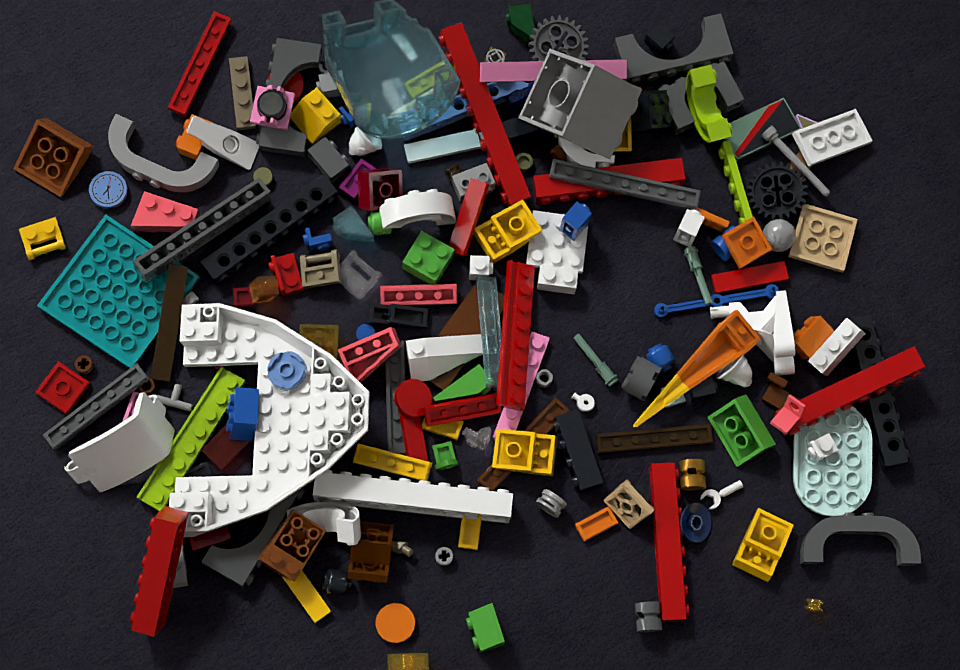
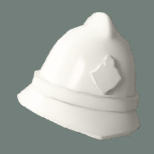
(363, 144)
(737, 372)

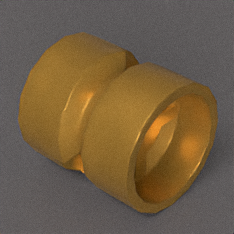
(692, 481)

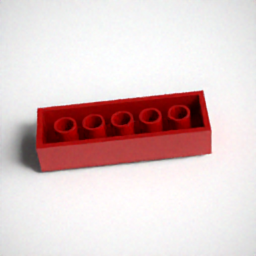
(159, 570)

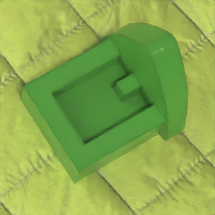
(444, 456)

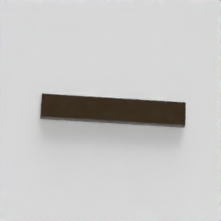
(169, 323)
(654, 439)

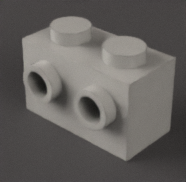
(481, 173)

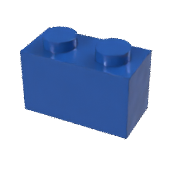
(575, 220)

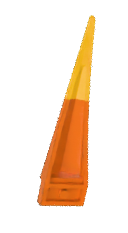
(724, 345)

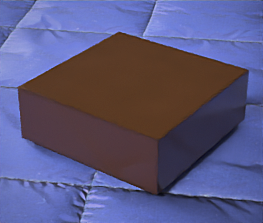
(777, 380)

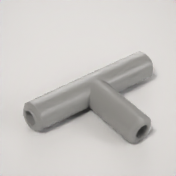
(173, 401)

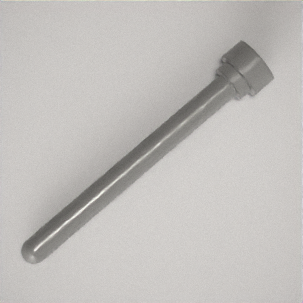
(772, 136)

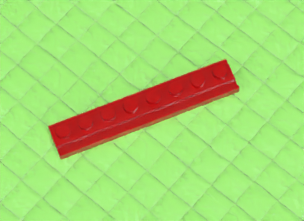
(515, 336)

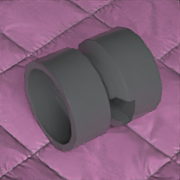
(648, 617)

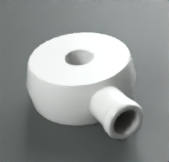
(584, 398)

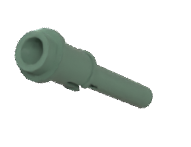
(695, 265)
(604, 371)

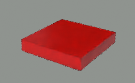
(62, 388)

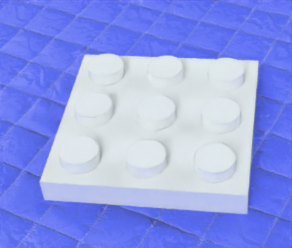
(553, 246)

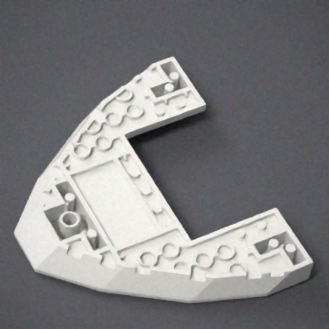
(297, 429)

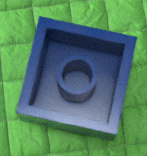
(242, 414)

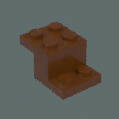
(372, 554)

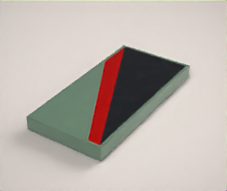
(749, 129)

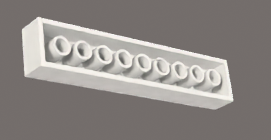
(414, 497)

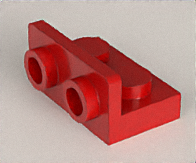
(287, 274)

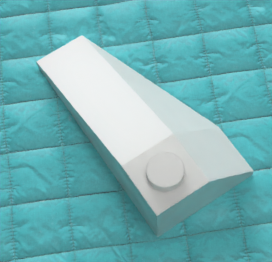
(441, 354)

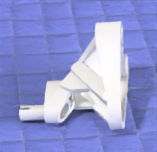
(775, 319)

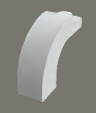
(579, 155)

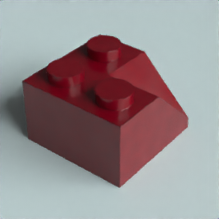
(377, 186)

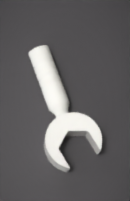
(724, 492)

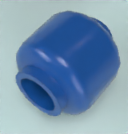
(661, 356)

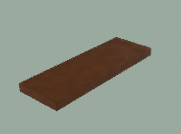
(463, 322)

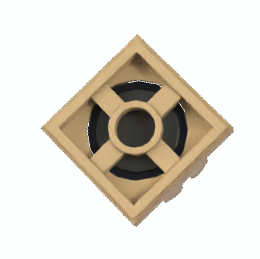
(630, 503)

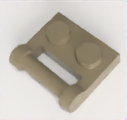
(321, 274)

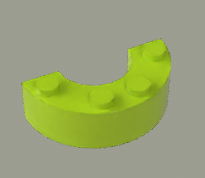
(703, 107)

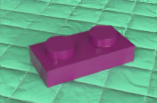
(350, 184)

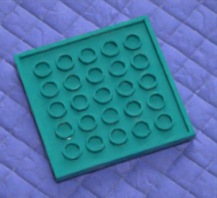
(106, 297)

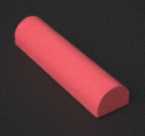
(419, 294)

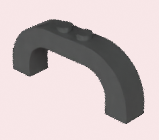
(902, 538)

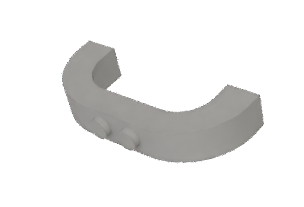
(157, 176)

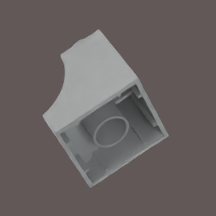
(580, 103)

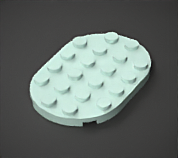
(841, 479)

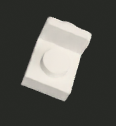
(822, 447)

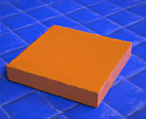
(746, 242)

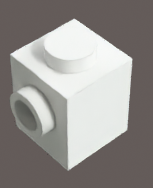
(480, 267)

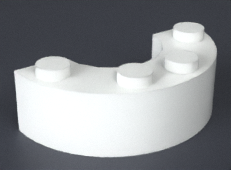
(417, 207)
(334, 517)

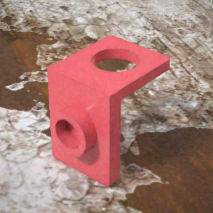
(788, 415)

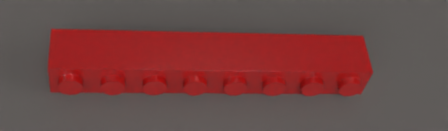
(665, 171)
(858, 388)
(667, 542)

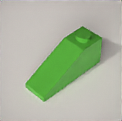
(467, 386)

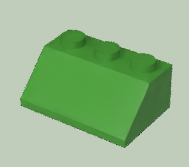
(741, 430)

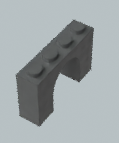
(725, 90)

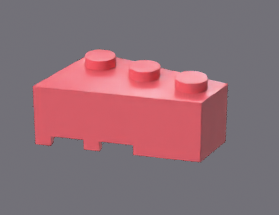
(161, 215)

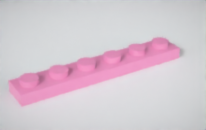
(537, 345)

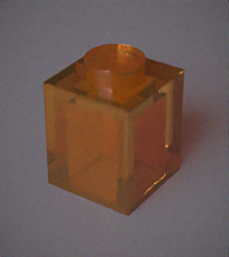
(264, 289)

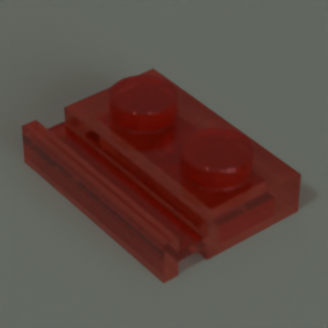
(222, 450)

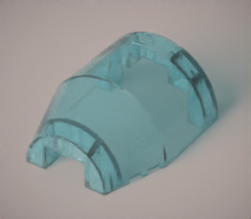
(388, 71)

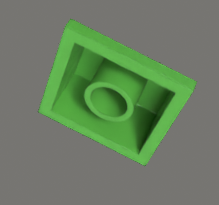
(485, 628)

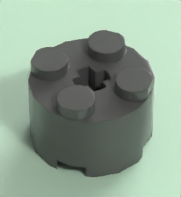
(641, 378)

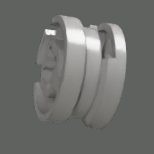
(551, 503)

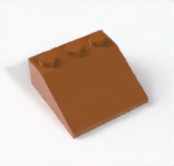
(52, 156)

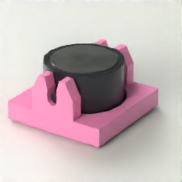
(271, 105)

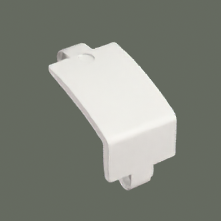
(124, 449)

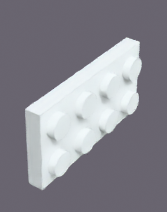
(832, 137)

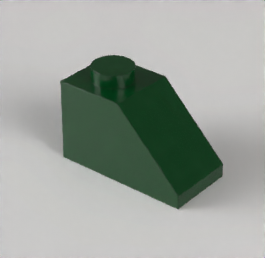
(520, 21)

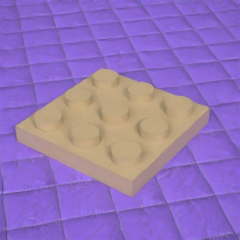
(823, 238)

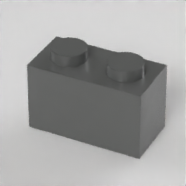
(328, 160)

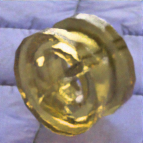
(814, 605)

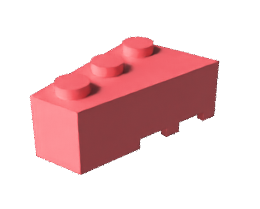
(369, 353)

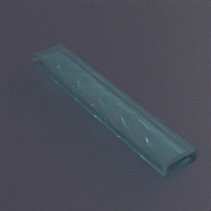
(490, 327)

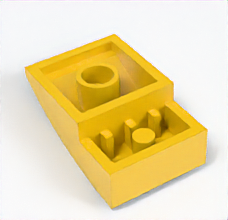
(507, 231)
(524, 452)
(763, 545)

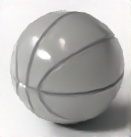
(780, 235)

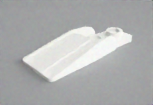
(224, 142)

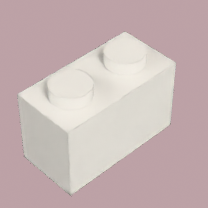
(689, 227)
(557, 279)

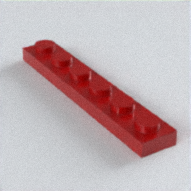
(199, 64)

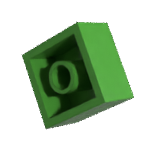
(428, 258)

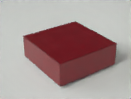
(242, 297)

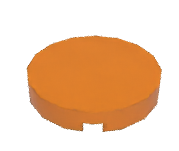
(395, 623)

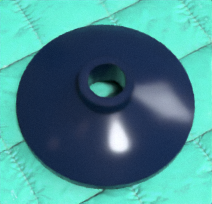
(695, 522)

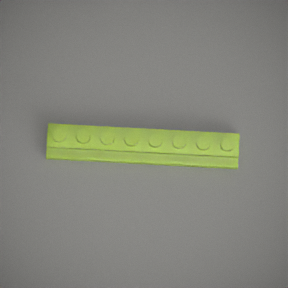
(190, 439)

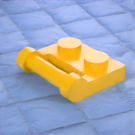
(41, 233)

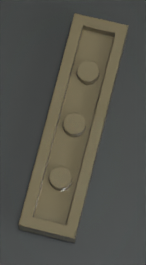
(241, 92)

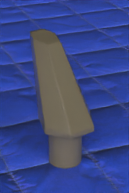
(401, 547)

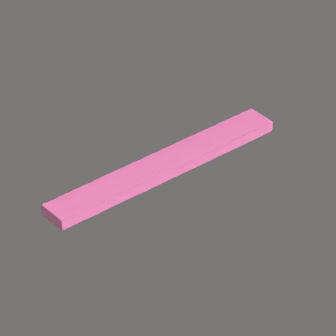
(529, 70)

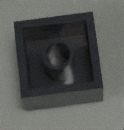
(652, 111)

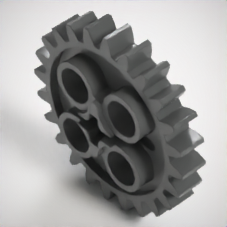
(544, 37)

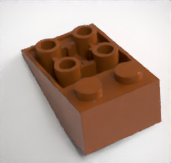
(291, 546)

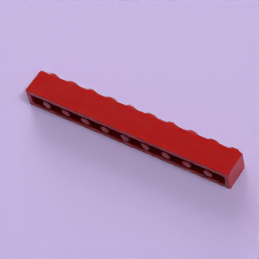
(485, 115)

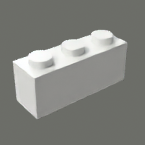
(836, 347)

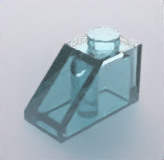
(351, 226)

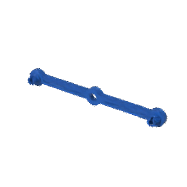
(662, 310)

